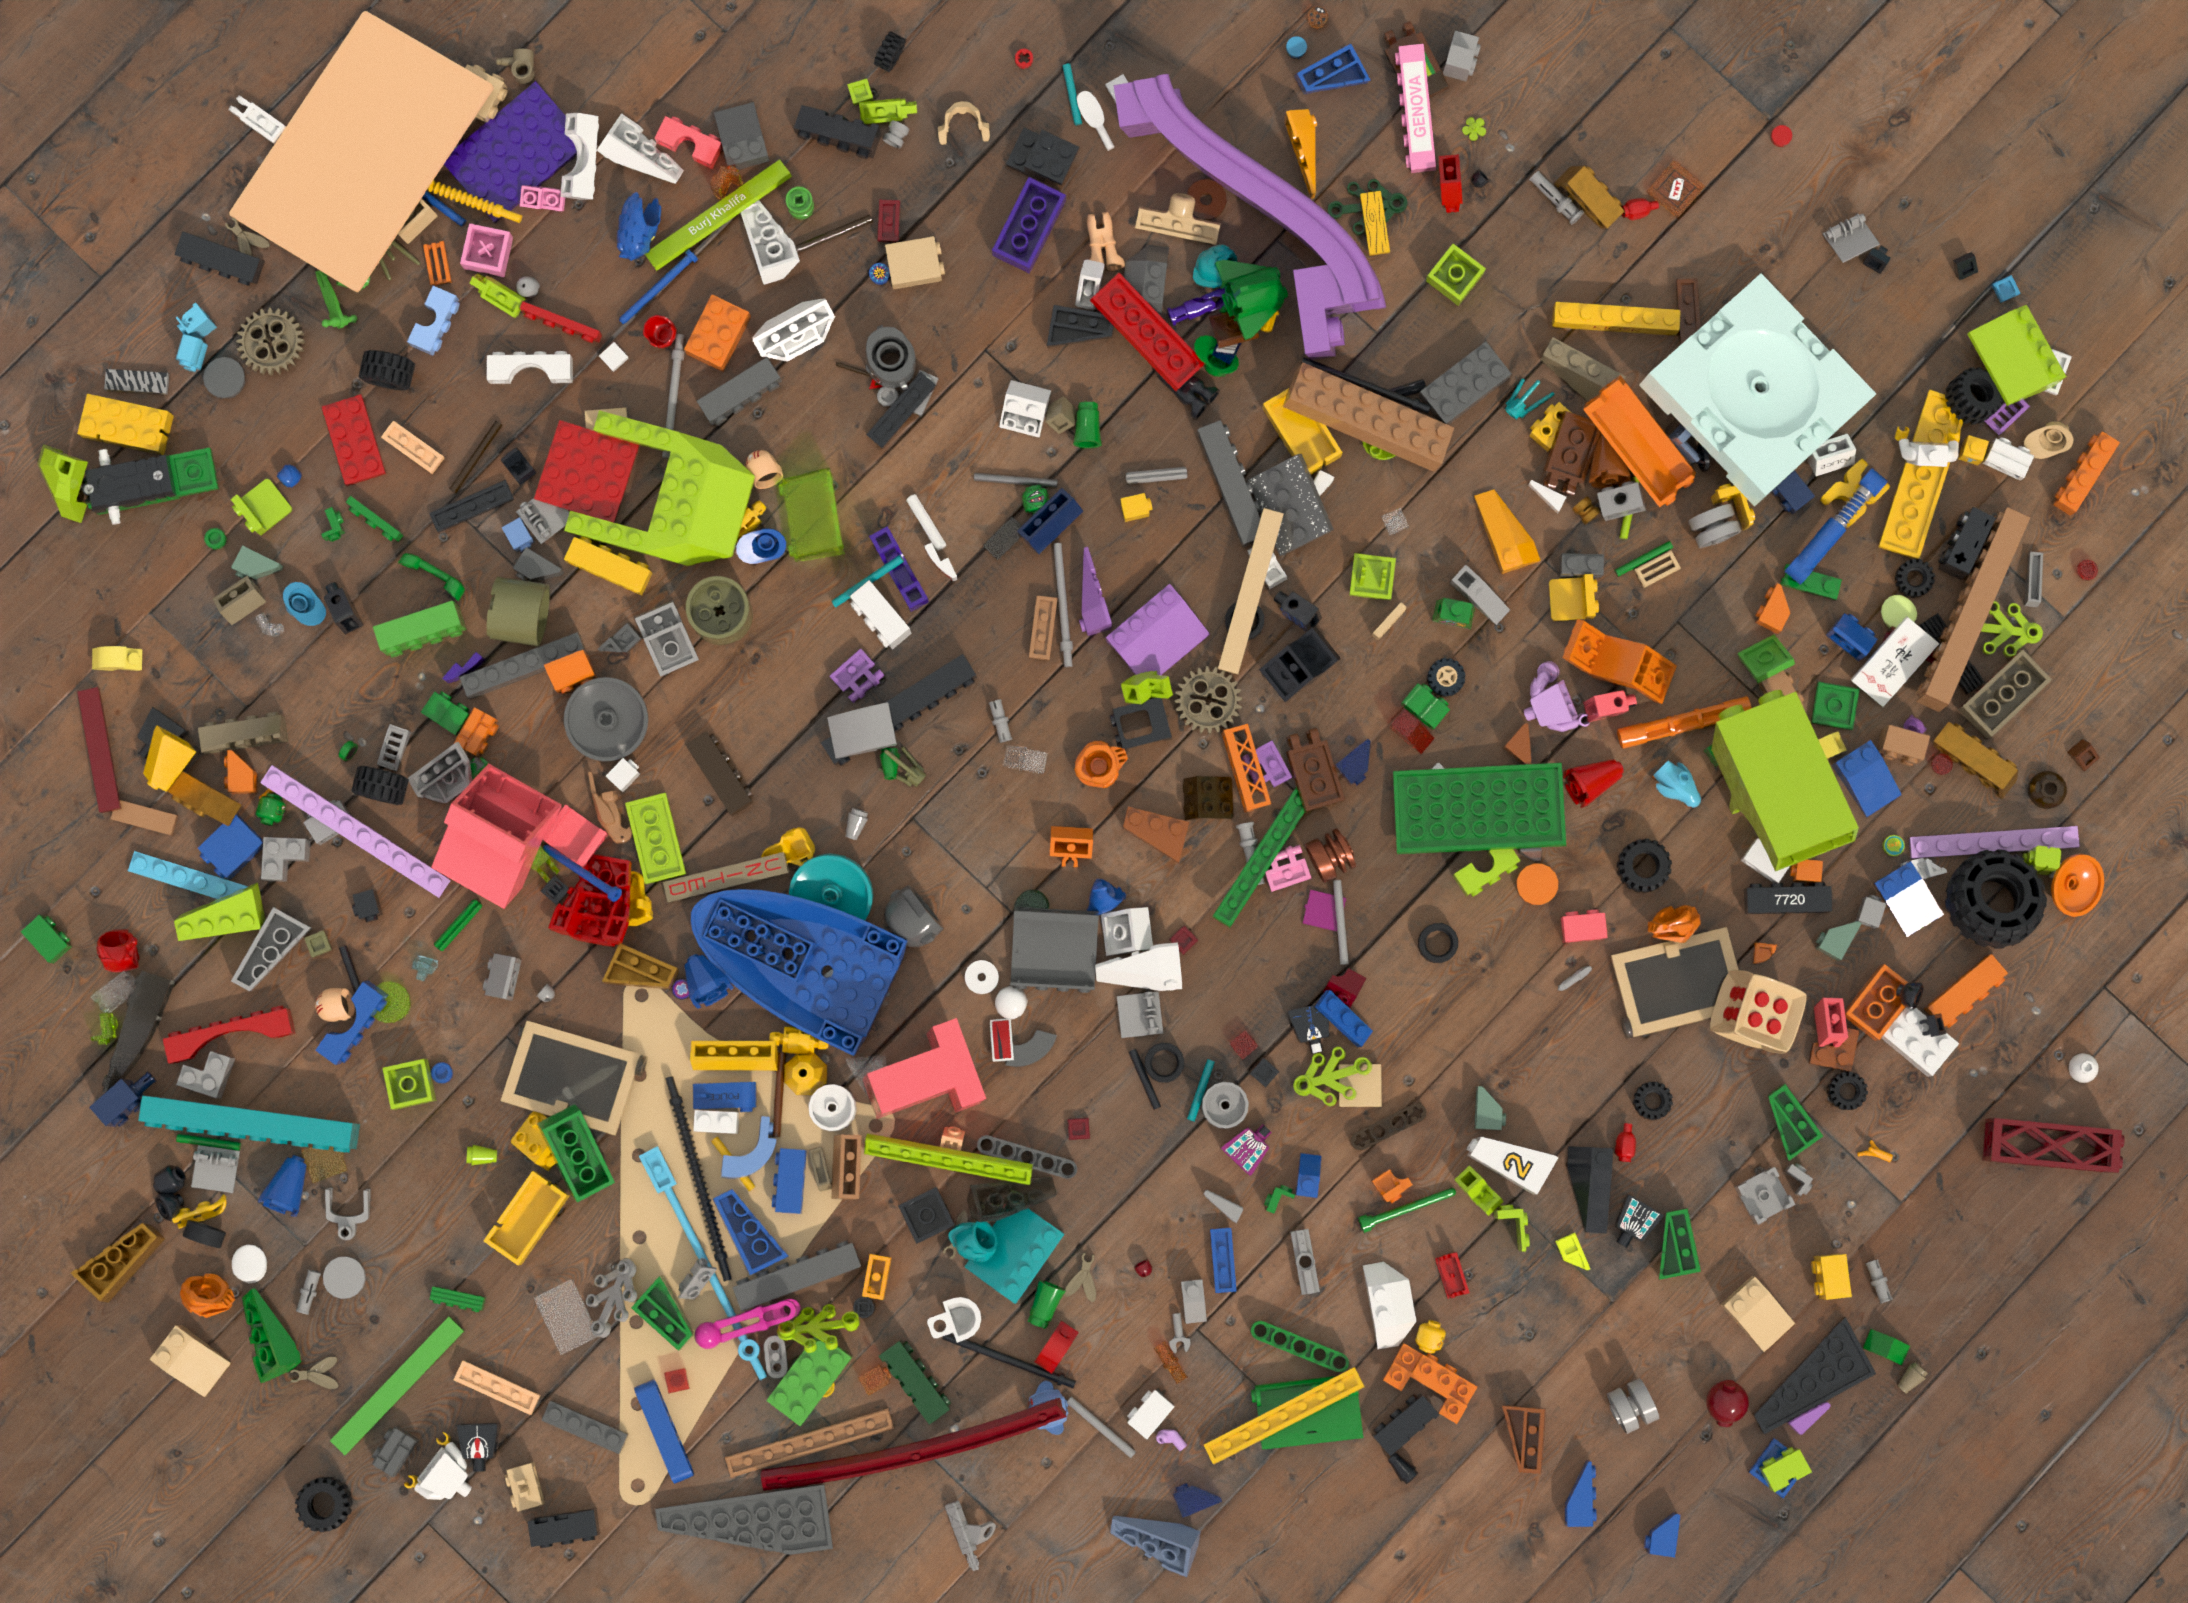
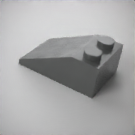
(741, 136)

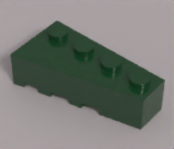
(915, 1381)

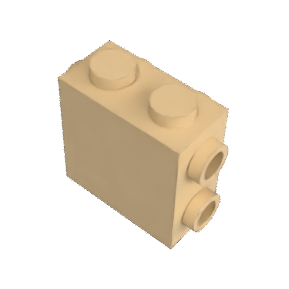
(489, 108)

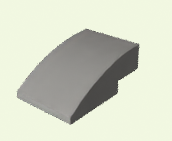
(666, 638)
(862, 730)

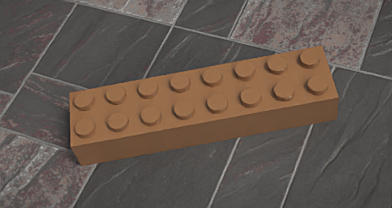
(1368, 417)

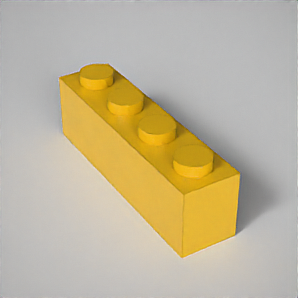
(608, 565)
(734, 1055)

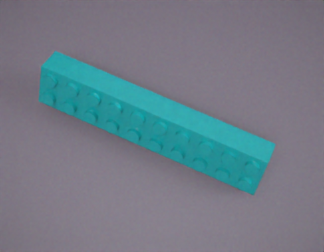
(244, 1122)

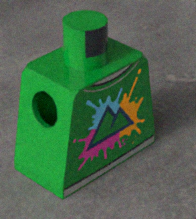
(1454, 613)

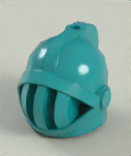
(1205, 271)
(974, 1240)

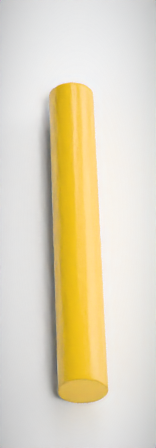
(724, 1151)

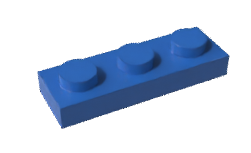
(1343, 1018)
(1223, 1260)

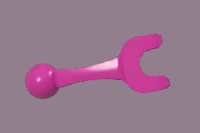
(709, 1334)

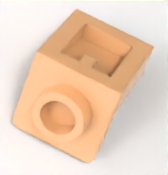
(952, 1138)

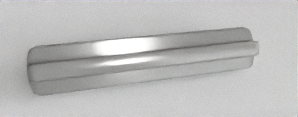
(1156, 475)

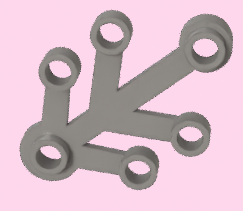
(623, 1274)

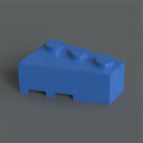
(1333, 72)

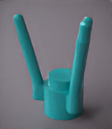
(1516, 407)

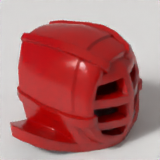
(118, 950)

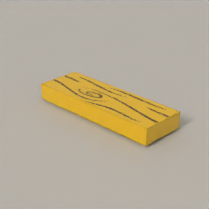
(1374, 223)

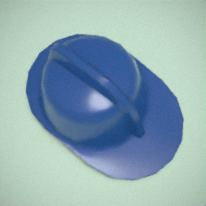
(761, 546)

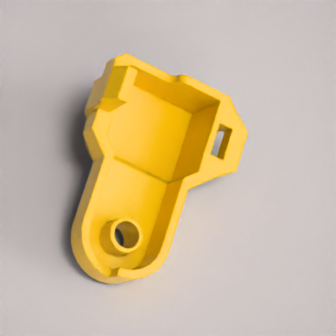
(795, 844)
(640, 904)

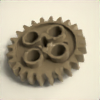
(252, 347)
(1212, 681)

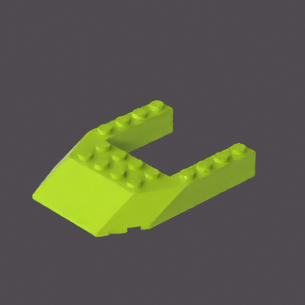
(697, 503)

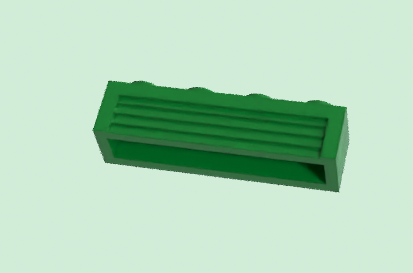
(453, 1297)

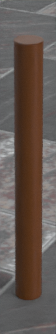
(778, 1101)

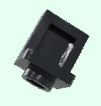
(518, 466)

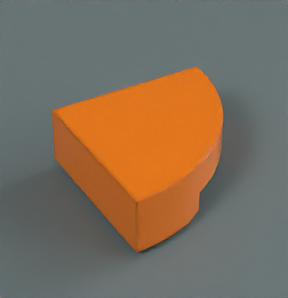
(1763, 952)

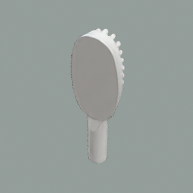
(1094, 116)

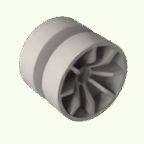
(1627, 1409)

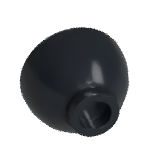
(1910, 994)
(169, 1205)

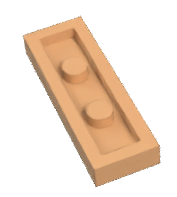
(412, 447)

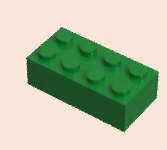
(575, 1153)

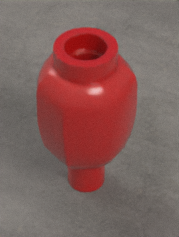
(1638, 208)
(1625, 1144)

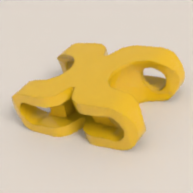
(1845, 489)

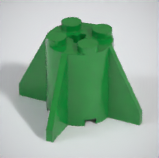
(1250, 294)

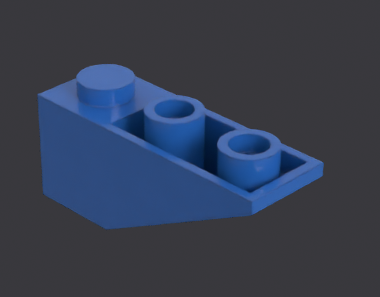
(1579, 1504)

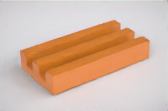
(433, 246)

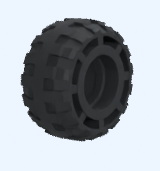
(1980, 921)

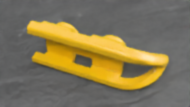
(204, 1208)

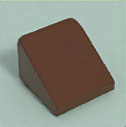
(2083, 754)

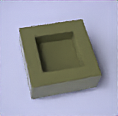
(318, 944)

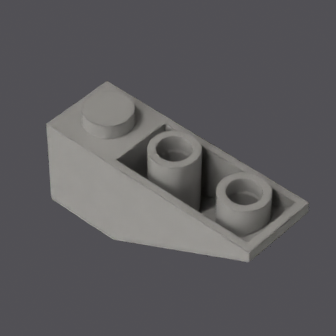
(1479, 594)

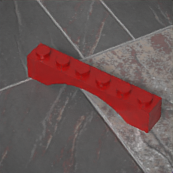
(186, 1046)

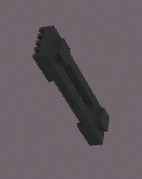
(1970, 677)

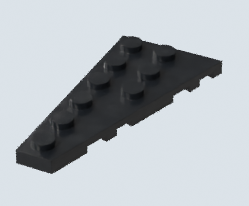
(1826, 1372)

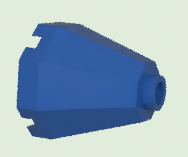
(705, 981)

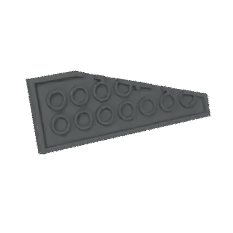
(772, 1521)

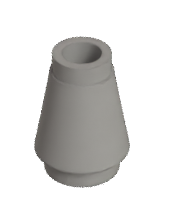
(855, 823)

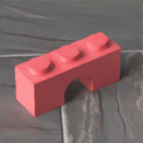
(673, 132)

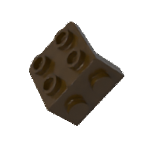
(1208, 797)

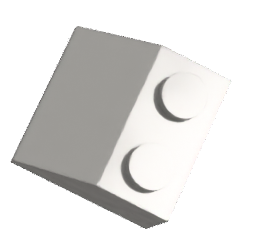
(502, 977)

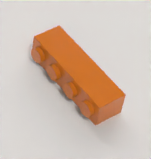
(1967, 990)

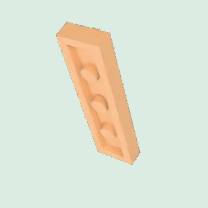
(497, 1387)

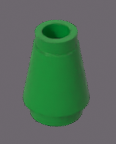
(889, 766)

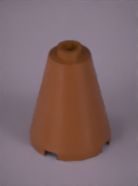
(1607, 466)

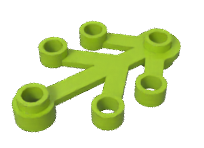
(2006, 630)
(1328, 1077)
(794, 1330)

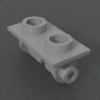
(692, 1285)

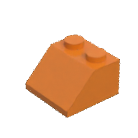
(570, 671)

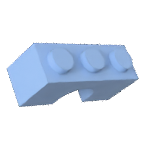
(429, 337)

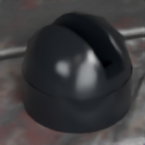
(1479, 179)

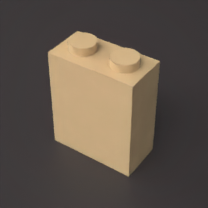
(914, 262)

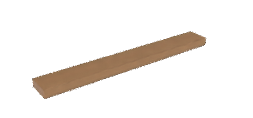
(809, 1442)

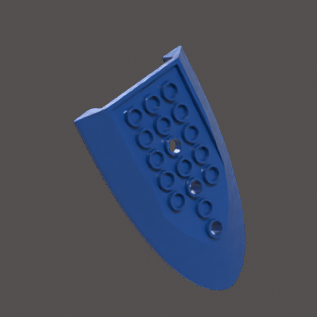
(795, 990)

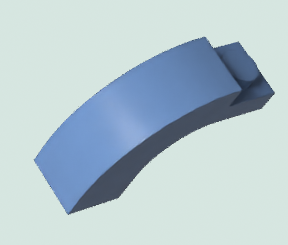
(743, 1166)

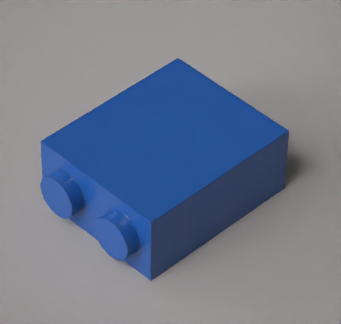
(231, 847)

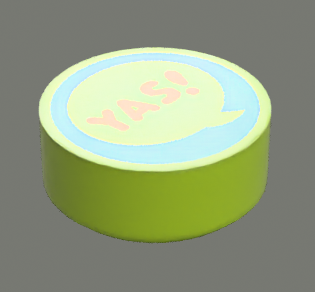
(1893, 845)

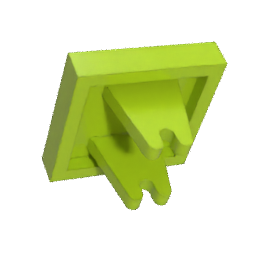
(1372, 576)

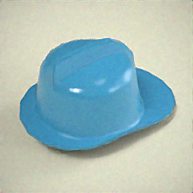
(303, 604)

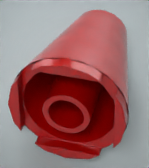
(1591, 780)

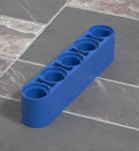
(664, 1431)

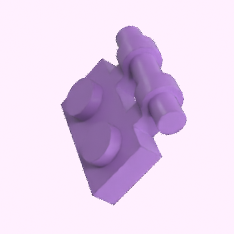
(853, 670)
(1271, 763)

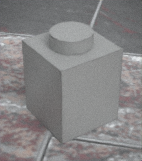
(1871, 911)

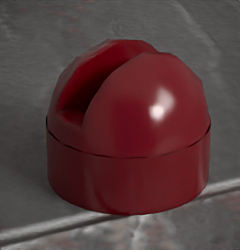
(1143, 1268)

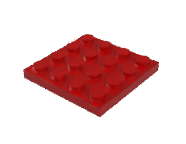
(586, 472)

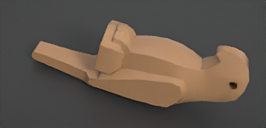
(609, 814)

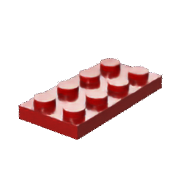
(353, 440)

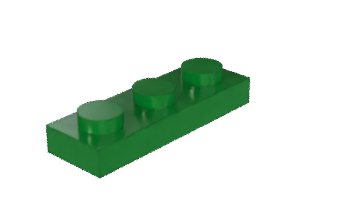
(373, 520)

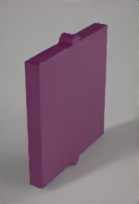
(1321, 910)

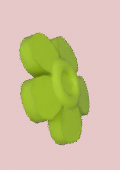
(1474, 128)

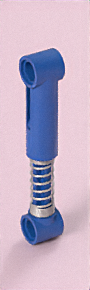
(1834, 528)

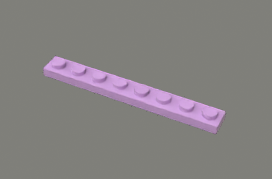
(2004, 840)

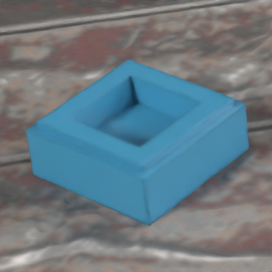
(2006, 289)

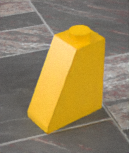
(166, 758)

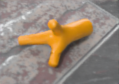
(1876, 1152)

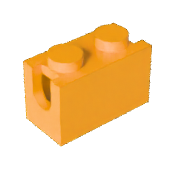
(877, 1276)

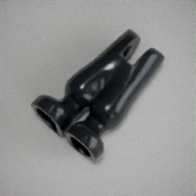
(1186, 394)

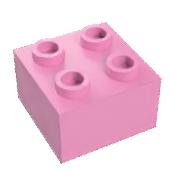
(486, 250)

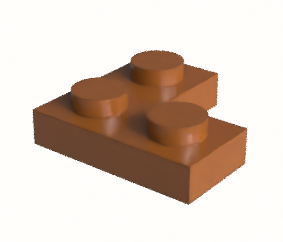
(1836, 1057)

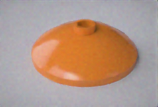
(2077, 885)

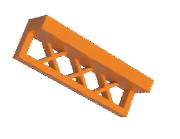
(1238, 770)

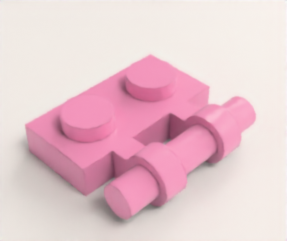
(1290, 873)

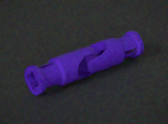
(1196, 307)

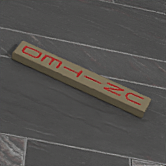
(726, 877)

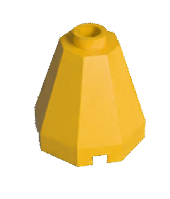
(815, 1077)

